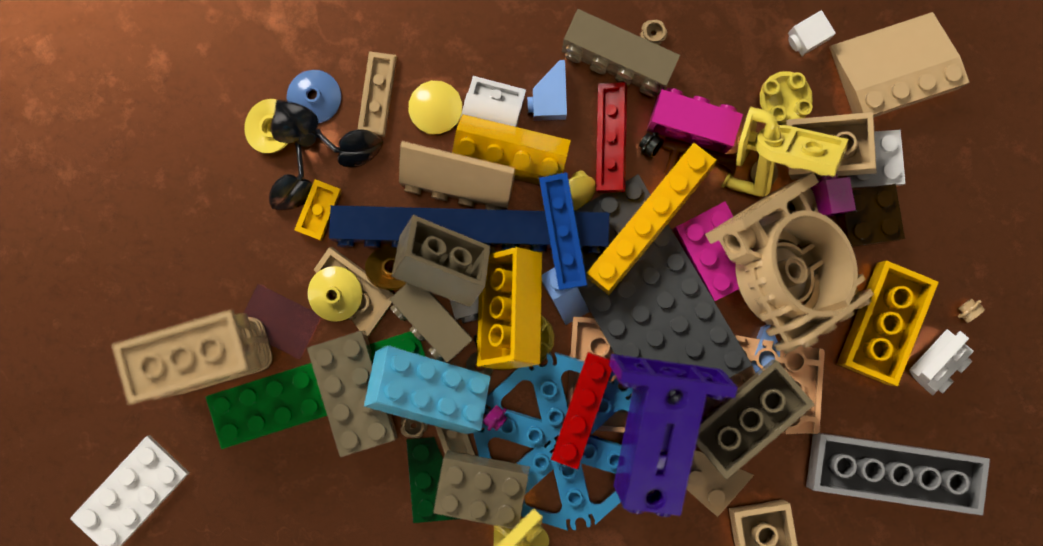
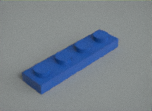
(563, 231)

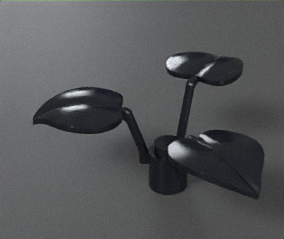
(299, 125)

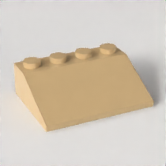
(898, 66)
(455, 177)

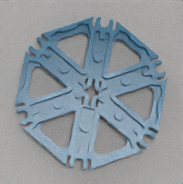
(537, 432)

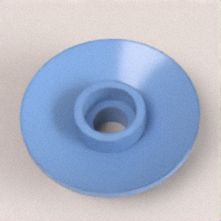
(327, 89)

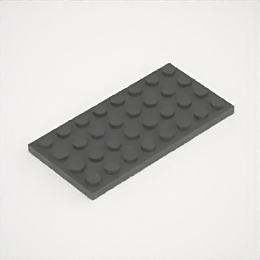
(661, 302)

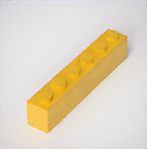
(651, 219)

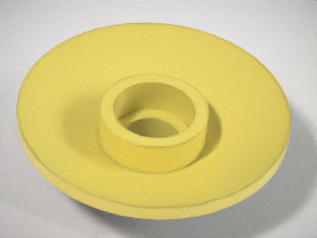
(258, 127)
(344, 284)

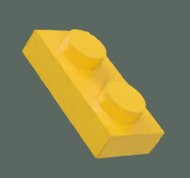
(316, 211)

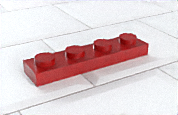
(611, 137)
(582, 411)

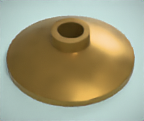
(380, 268)

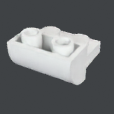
(494, 101)
(941, 361)

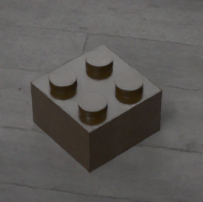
(875, 218)

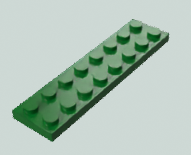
(279, 399)

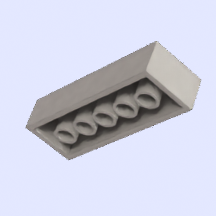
(898, 473)

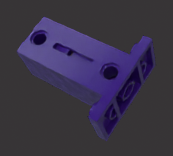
(662, 429)

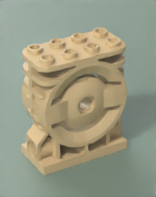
(781, 275)
(192, 356)

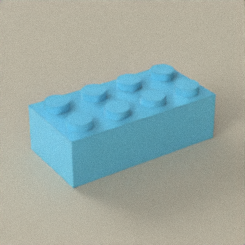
(427, 390)

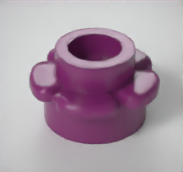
(495, 418)

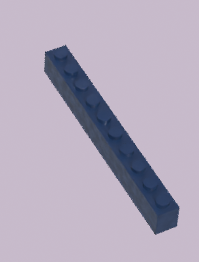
(492, 227)

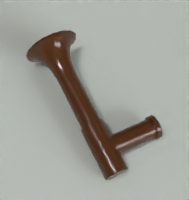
(679, 147)

